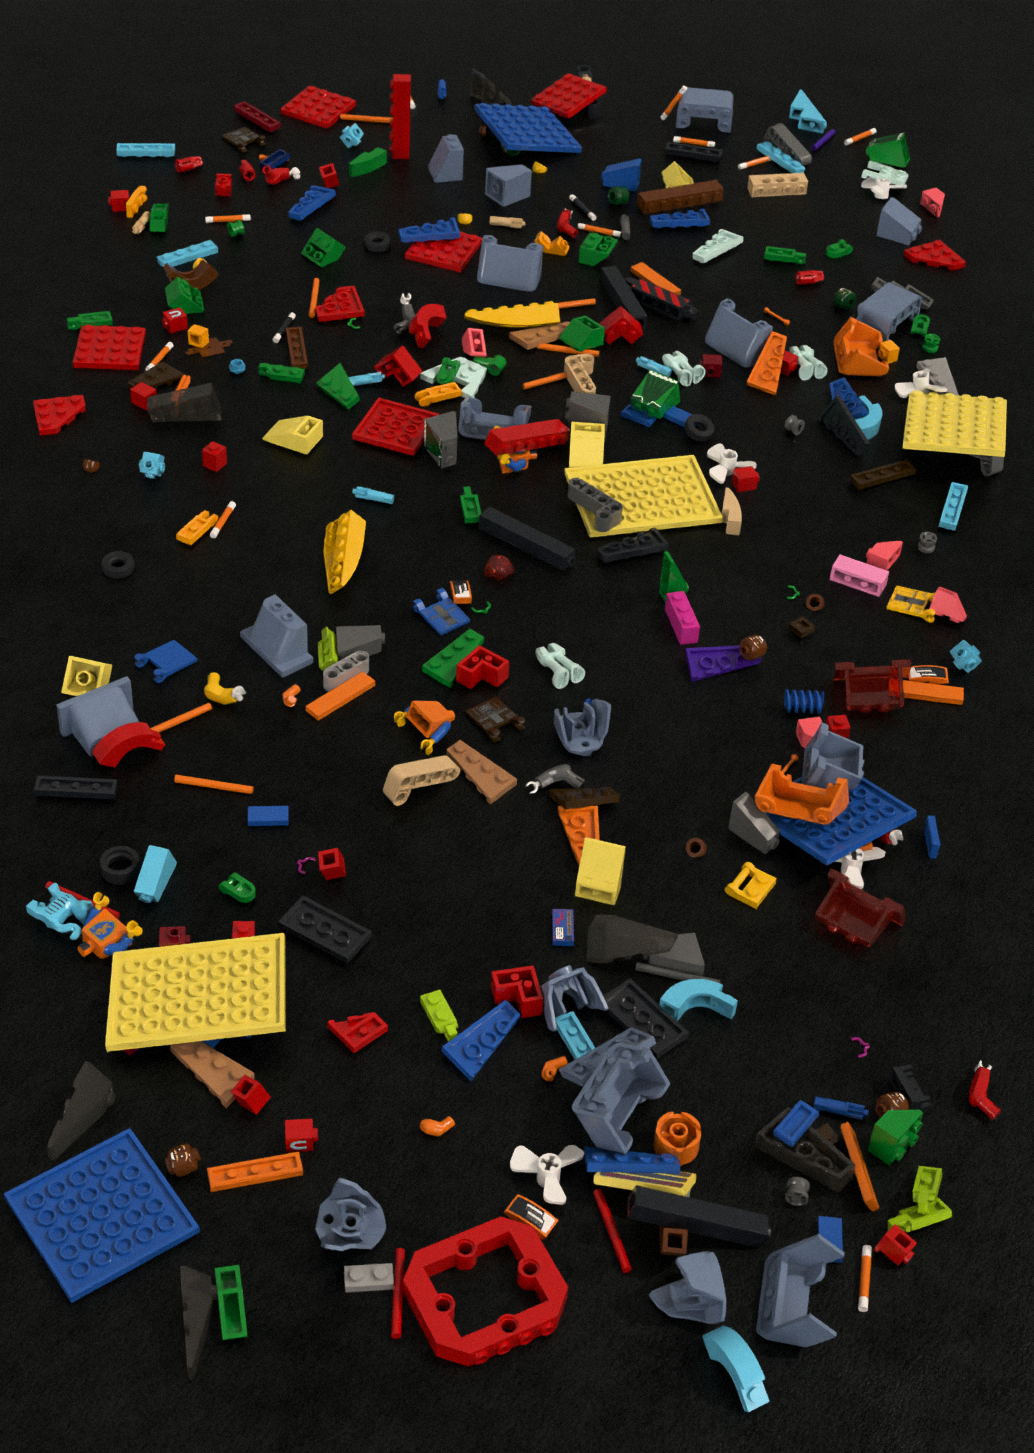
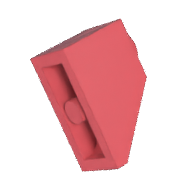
(474, 342)
(884, 554)

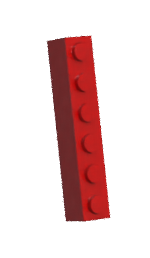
(401, 116)
(527, 437)

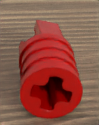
(188, 164)
(247, 171)
(808, 277)

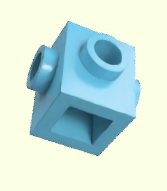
(351, 135)
(152, 465)
(965, 656)

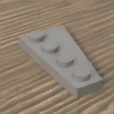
(939, 374)

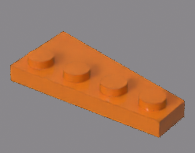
(768, 366)
(579, 824)

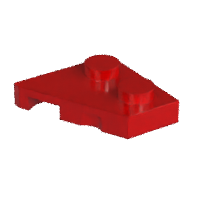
(358, 1030)

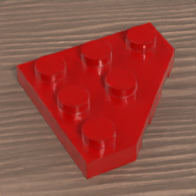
(935, 254)
(341, 305)
(55, 412)

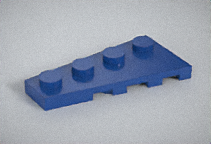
(313, 199)
(678, 219)
(427, 232)
(853, 403)
(479, 1041)
(632, 1162)

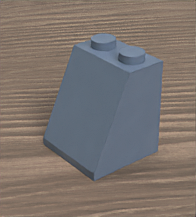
(447, 160)
(508, 183)
(898, 223)

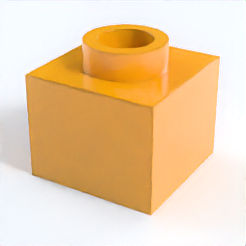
(198, 336)
(888, 351)

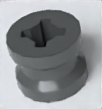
(794, 425)
(927, 542)
(797, 1191)

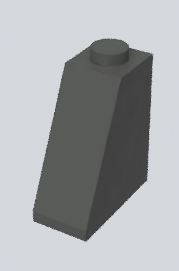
(359, 638)
(753, 824)
(683, 956)

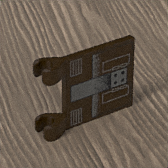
(242, 137)
(493, 715)

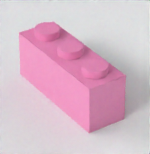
(859, 575)

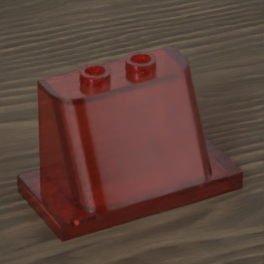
(873, 686)
(856, 912)

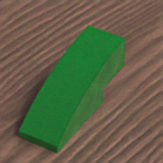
(368, 162)
(159, 217)
(231, 1302)

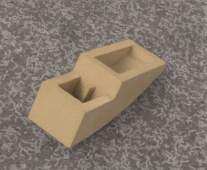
(731, 513)

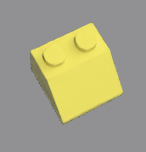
(675, 176)
(85, 675)

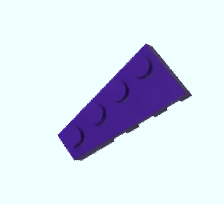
(712, 661)

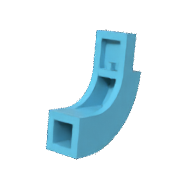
(870, 423)
(697, 993)
(736, 1356)

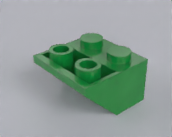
(322, 248)
(596, 248)
(183, 296)
(583, 334)
(894, 1134)

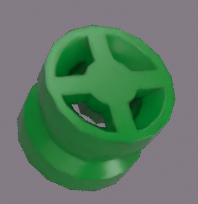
(235, 228)
(931, 342)

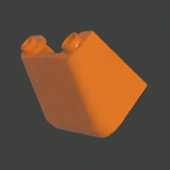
(856, 350)
(800, 801)

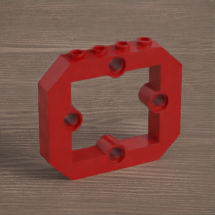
(491, 1340)

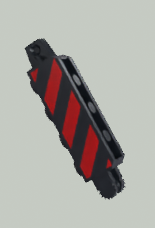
(661, 299)

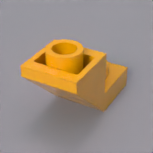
(557, 246)

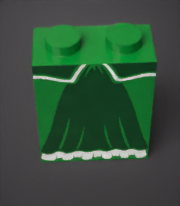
(889, 150)
(656, 394)

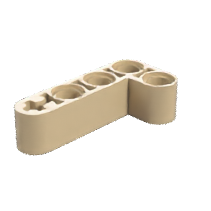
(578, 371)
(418, 774)

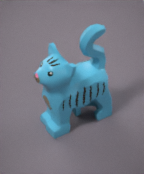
(60, 908)

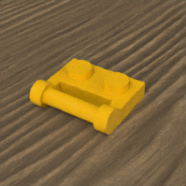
(755, 890)

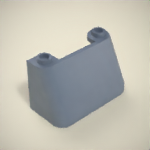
(509, 265)
(737, 336)
(477, 424)

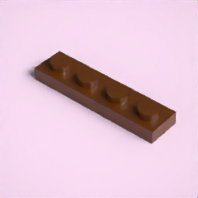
(296, 347)

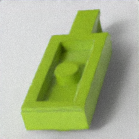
(327, 649)
(440, 1014)
(926, 1187)
(910, 1220)

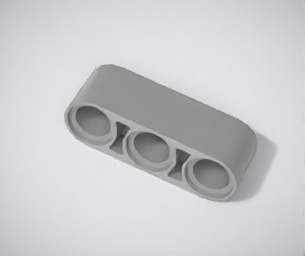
(345, 670)

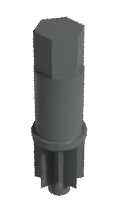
(625, 227)

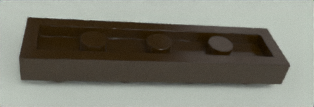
(882, 474)

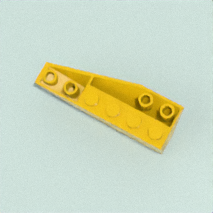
(517, 317)
(343, 548)

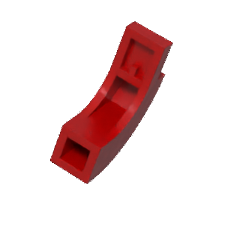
(427, 316)
(123, 739)

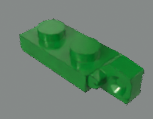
(784, 255)
(93, 319)
(282, 373)
(470, 506)

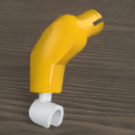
(219, 694)

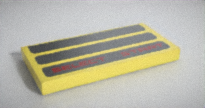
(666, 1182)

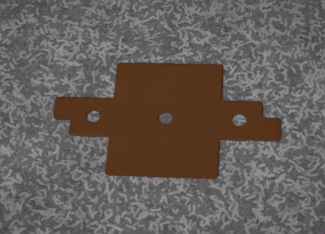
(216, 348)

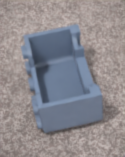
(705, 104)
(889, 308)
(614, 1091)

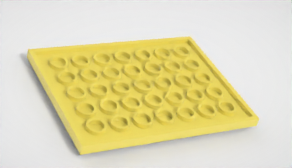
(956, 424)
(653, 494)
(197, 992)

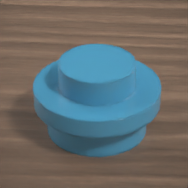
(237, 366)

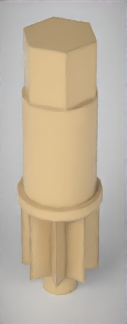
(508, 222)
(141, 223)

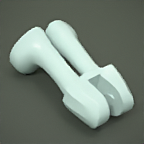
(678, 362)
(808, 363)
(561, 675)

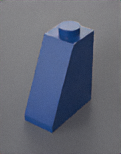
(623, 174)

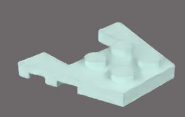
(896, 177)
(469, 375)

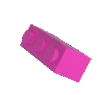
(682, 618)

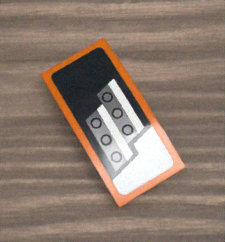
(461, 592)
(925, 673)
(530, 1213)

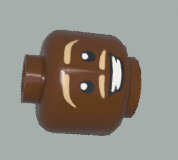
(753, 647)
(891, 1101)
(182, 1160)

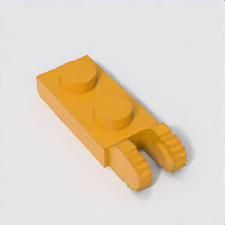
(135, 201)
(438, 393)
(196, 527)

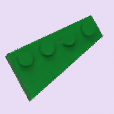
(444, 664)

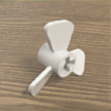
(880, 187)
(919, 383)
(727, 462)
(853, 862)
(547, 1169)

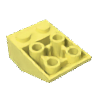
(296, 433)
(586, 444)
(600, 871)

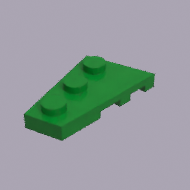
(339, 387)

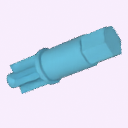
(651, 365)
(367, 378)
(368, 494)

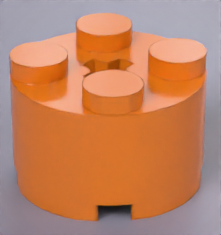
(678, 1136)

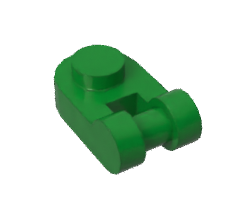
(839, 249)
(920, 325)
(447, 376)
(243, 891)

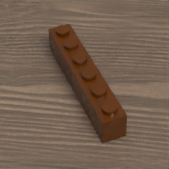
(680, 196)

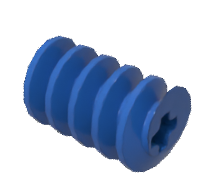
(802, 701)

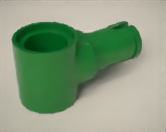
(493, 365)

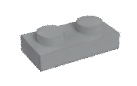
(369, 1277)

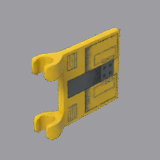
(912, 603)

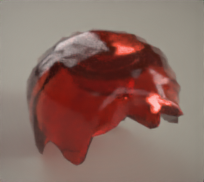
(498, 567)

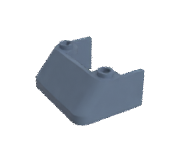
(786, 1292)

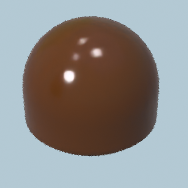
(90, 465)
(815, 597)
(696, 841)

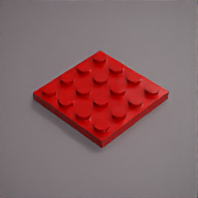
(568, 95)
(318, 107)
(445, 253)
(109, 347)
(393, 426)

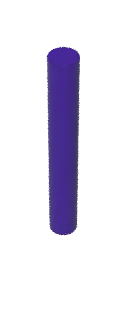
(823, 139)

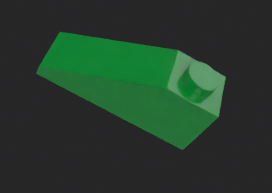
(671, 578)

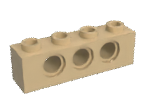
(777, 184)

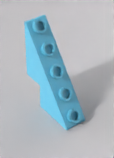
(807, 114)

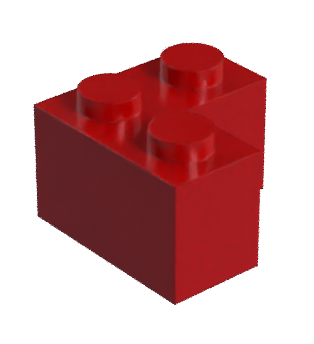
(619, 324)
(400, 364)
(482, 665)
(518, 986)

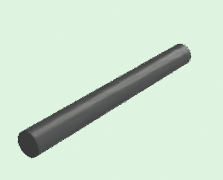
(669, 972)

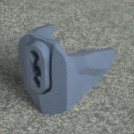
(583, 727)
(575, 984)
(345, 1204)
(699, 1294)

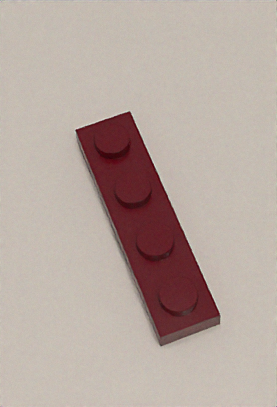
(257, 116)

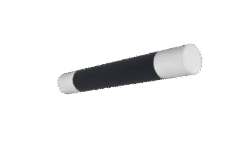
(579, 204)
(281, 331)

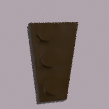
(157, 376)
(583, 797)

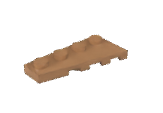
(535, 336)
(485, 774)
(212, 1068)

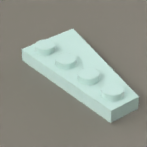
(719, 244)

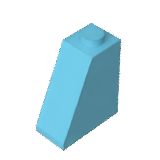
(154, 874)

